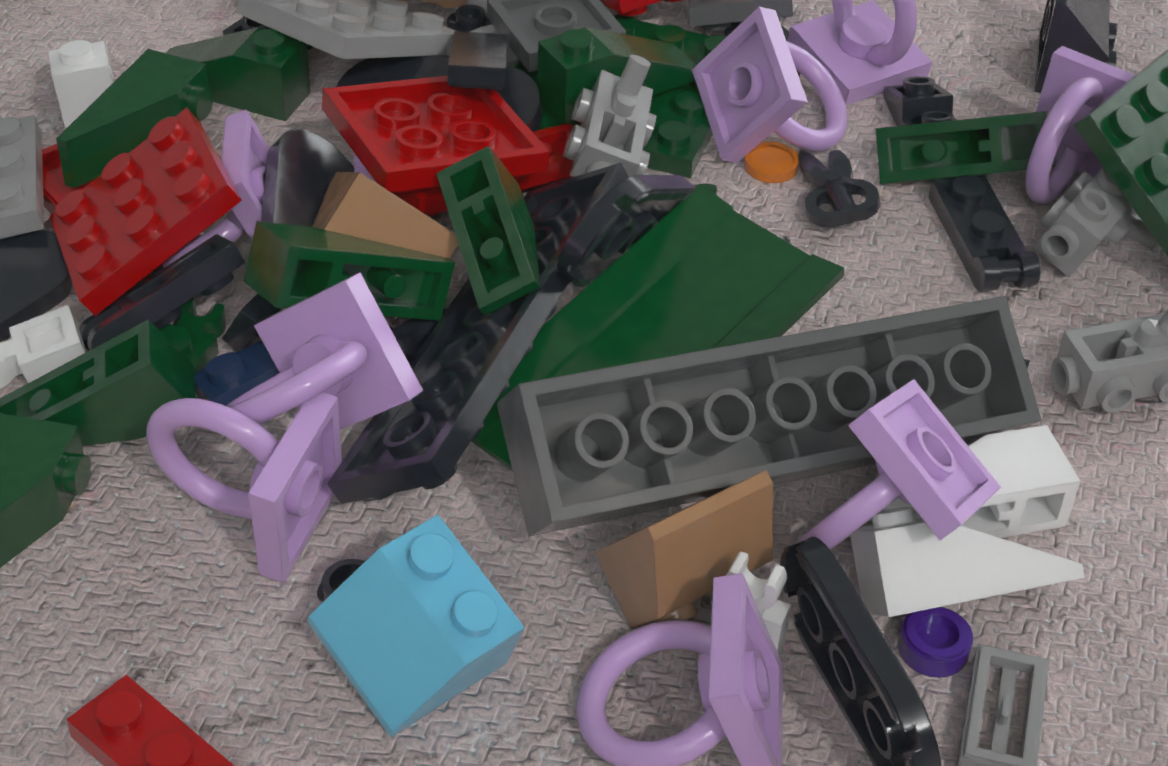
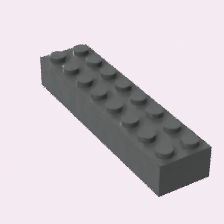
(783, 404)

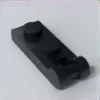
(983, 233)
(161, 295)

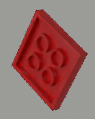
(423, 125)
(142, 210)

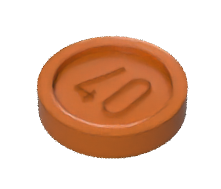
(772, 162)

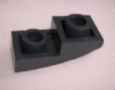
(919, 102)

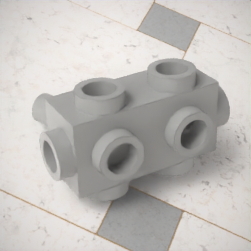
(613, 122)
(1084, 217)
(1114, 363)

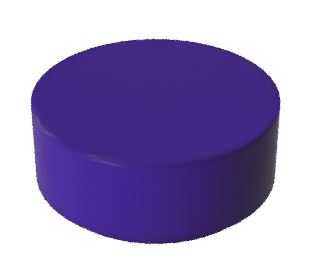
(935, 642)

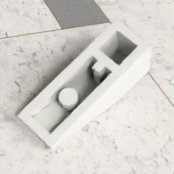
(79, 75)
(1033, 479)
(911, 570)

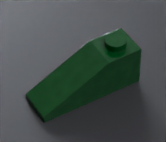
(580, 54)
(254, 70)
(127, 111)
(957, 147)
(491, 229)
(300, 261)
(109, 387)
(38, 479)

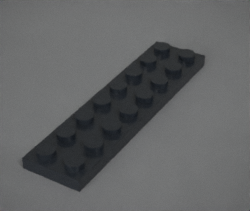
(468, 361)

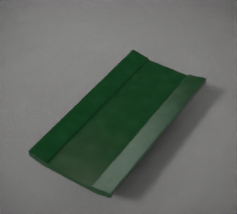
(681, 289)

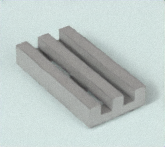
(1010, 663)

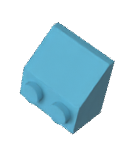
(416, 625)

